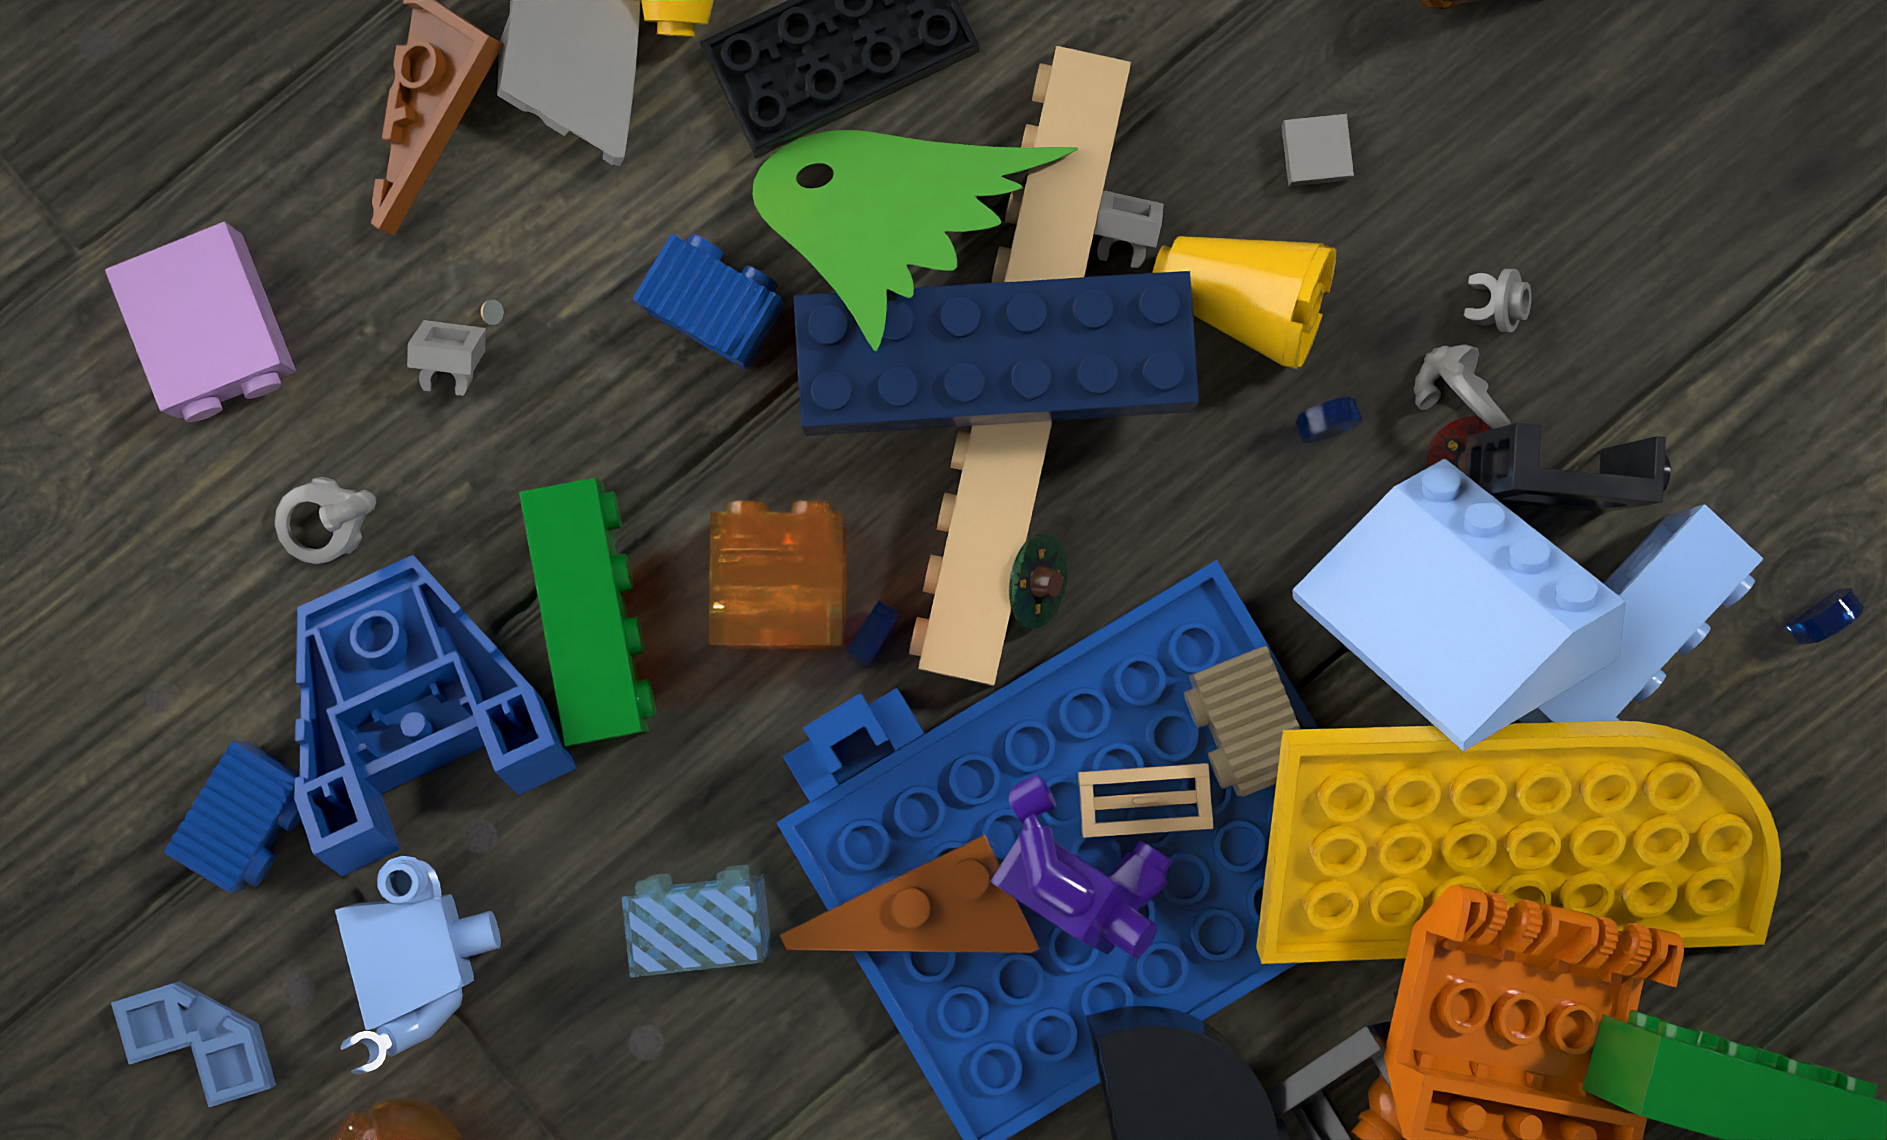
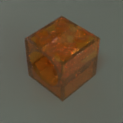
(778, 577)

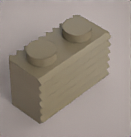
(1246, 717)

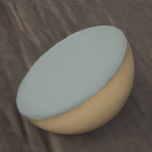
(492, 312)

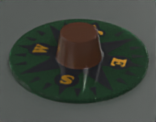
(1038, 581)

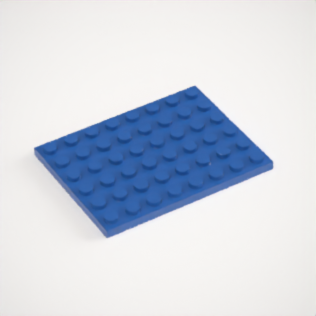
(1011, 1030)

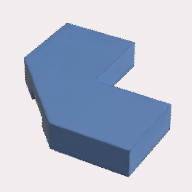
(223, 1042)

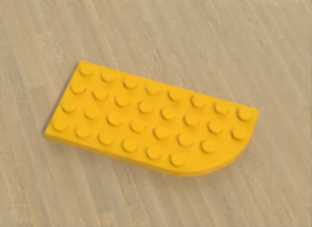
(1549, 813)

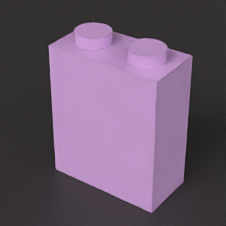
(201, 323)

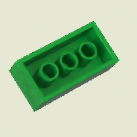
(1727, 1086)

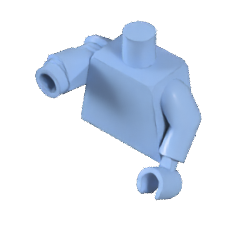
(409, 957)

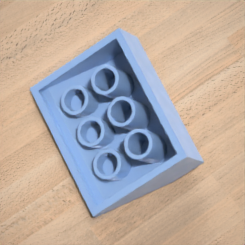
(1463, 605)

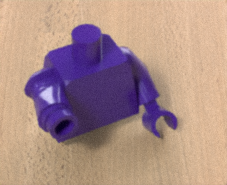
(1073, 892)

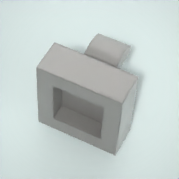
(1128, 220)
(446, 349)

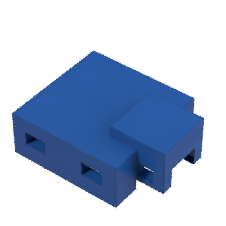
(851, 741)

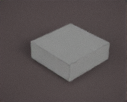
(1317, 150)

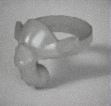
(1457, 369)
(340, 513)

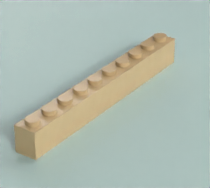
(1005, 461)

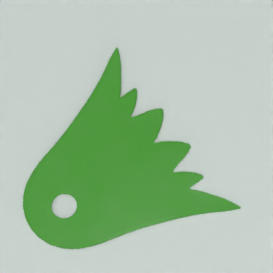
(884, 208)

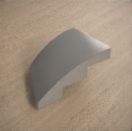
(573, 67)

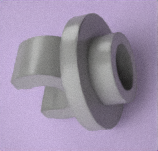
(1508, 301)

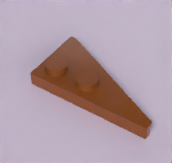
(428, 98)
(927, 909)

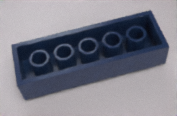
(1000, 354)

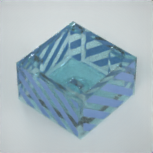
(696, 923)

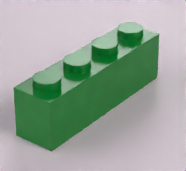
(585, 611)

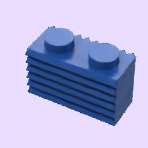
(709, 299)
(237, 818)

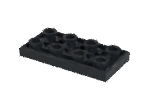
(829, 58)

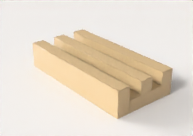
(1201, 796)

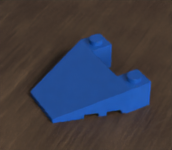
(394, 691)

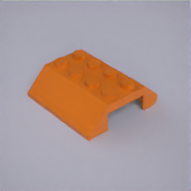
(1506, 1016)

